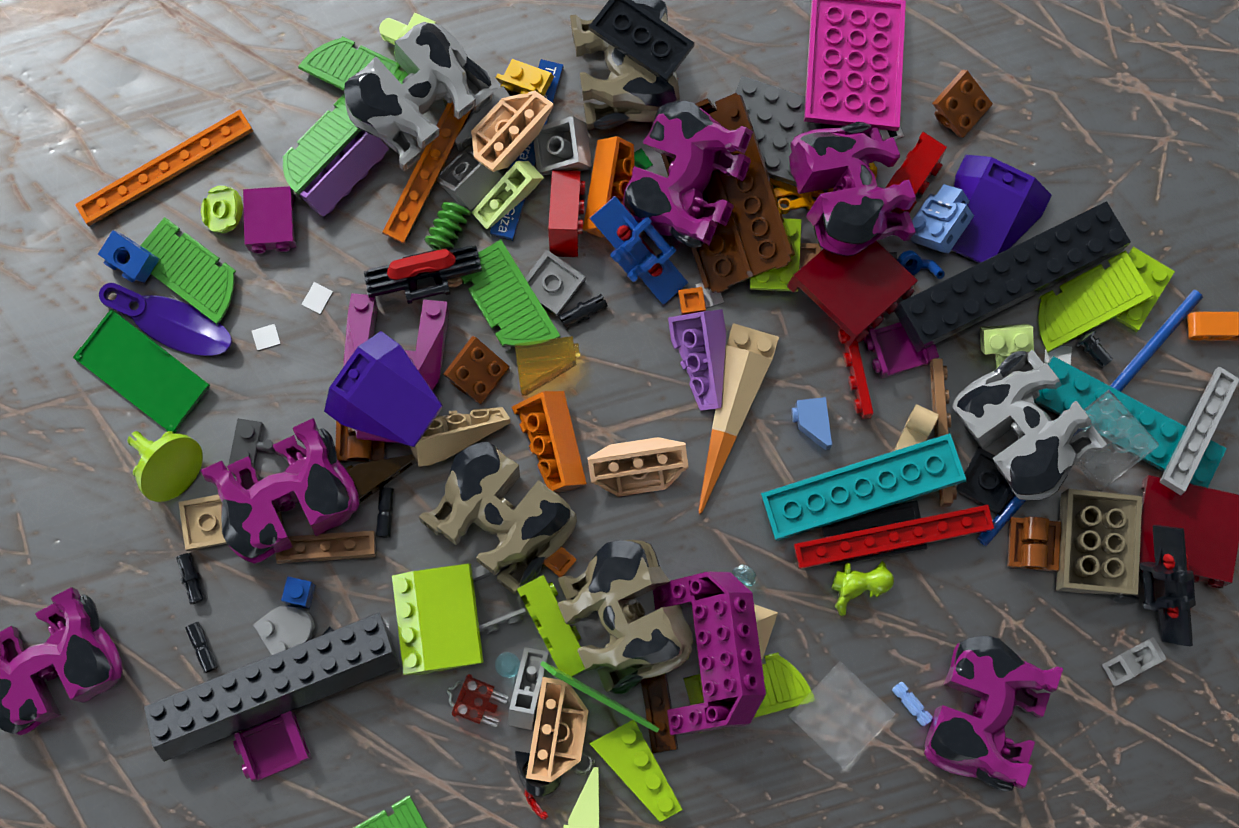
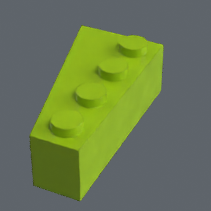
(557, 635)
(636, 766)

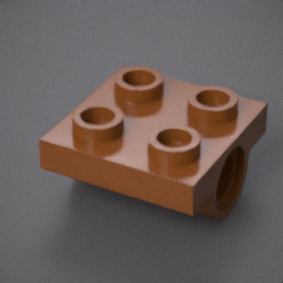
(961, 104)
(476, 370)
(356, 450)
(1034, 544)

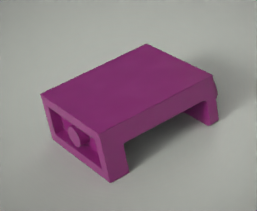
(269, 219)
(895, 352)
(272, 747)

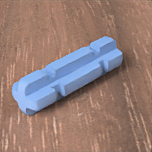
(912, 704)

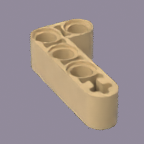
(917, 427)

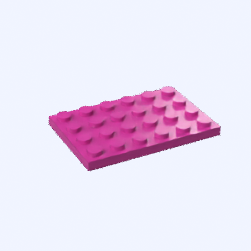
(855, 62)

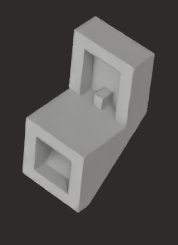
(1134, 661)

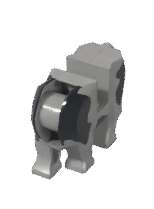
(435, 71)
(1045, 448)

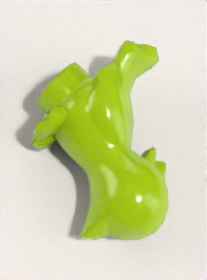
(853, 583)

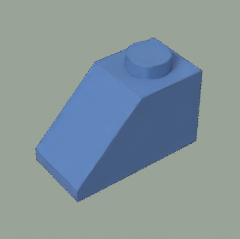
(813, 420)

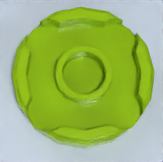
(221, 209)

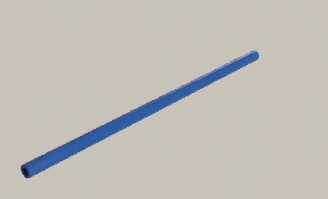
(1119, 384)

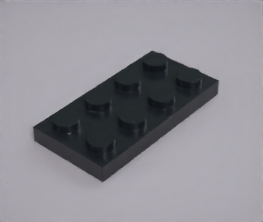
(642, 37)
(880, 517)

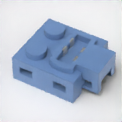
(941, 219)

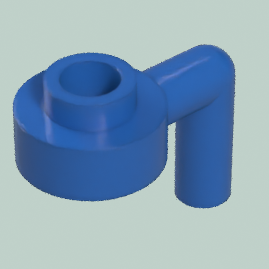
(916, 263)

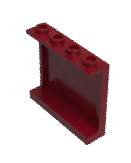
(855, 288)
(1208, 522)

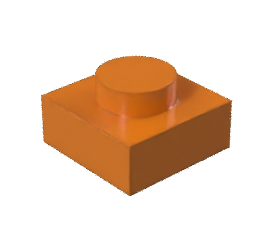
(691, 300)
(560, 561)

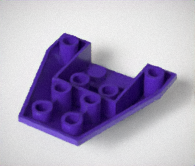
(1002, 204)
(383, 393)

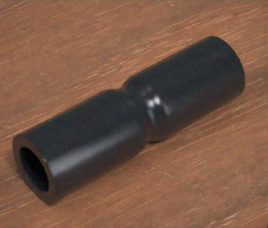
(384, 517)
(199, 643)

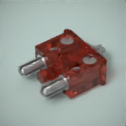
(466, 698)

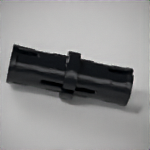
(583, 310)
(190, 578)

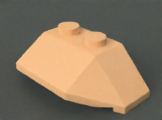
(509, 129)
(638, 466)
(557, 731)

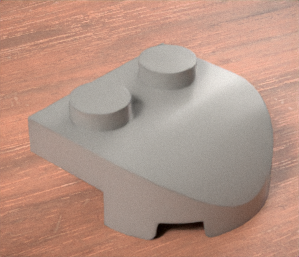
(285, 628)

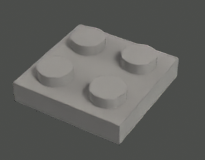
(554, 282)

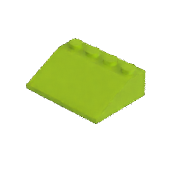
(437, 619)

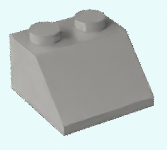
(563, 146)
(467, 180)

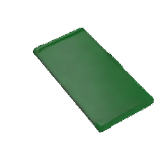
(141, 371)

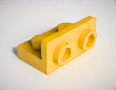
(525, 78)

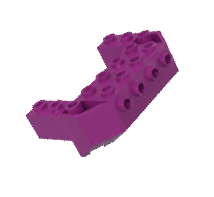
(726, 651)

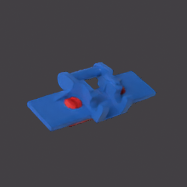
(634, 254)

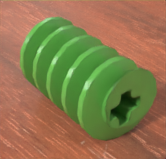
(446, 226)

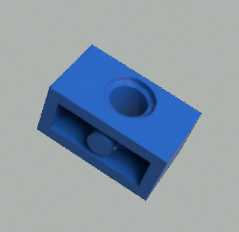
(140, 262)

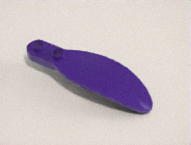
(169, 321)

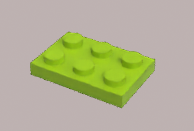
(779, 278)
(1156, 278)

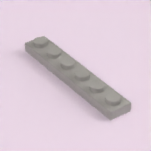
(1199, 431)

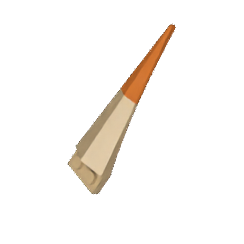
(745, 366)

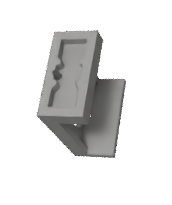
(485, 622)

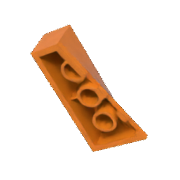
(609, 177)
(552, 439)

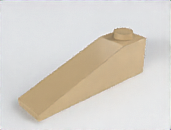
(456, 432)

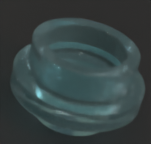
(744, 575)
(507, 664)

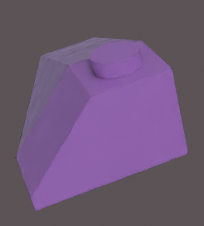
(702, 348)

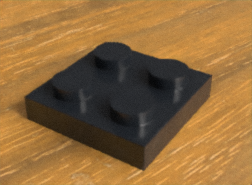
(985, 482)

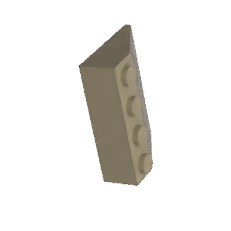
(1099, 542)

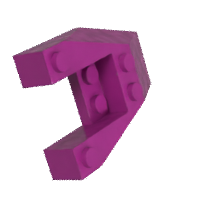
(430, 340)

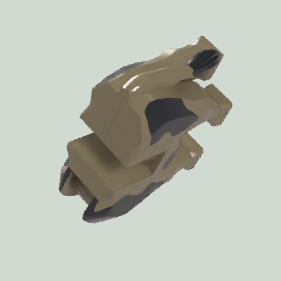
(631, 89)
(525, 535)
(638, 643)

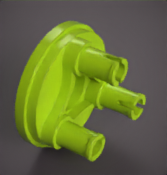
(166, 465)

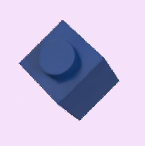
(298, 592)

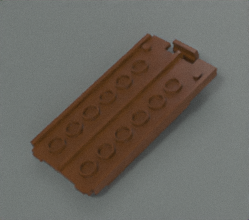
(756, 231)

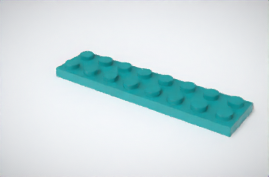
(1167, 432)
(863, 487)

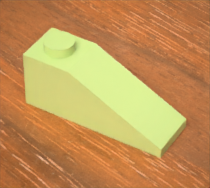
(507, 193)
(587, 806)

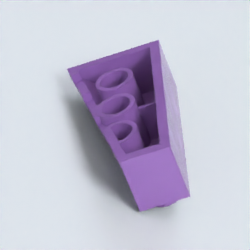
(344, 172)

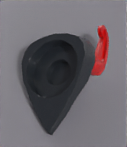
(534, 787)

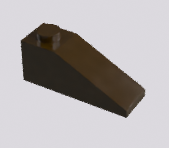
(375, 474)

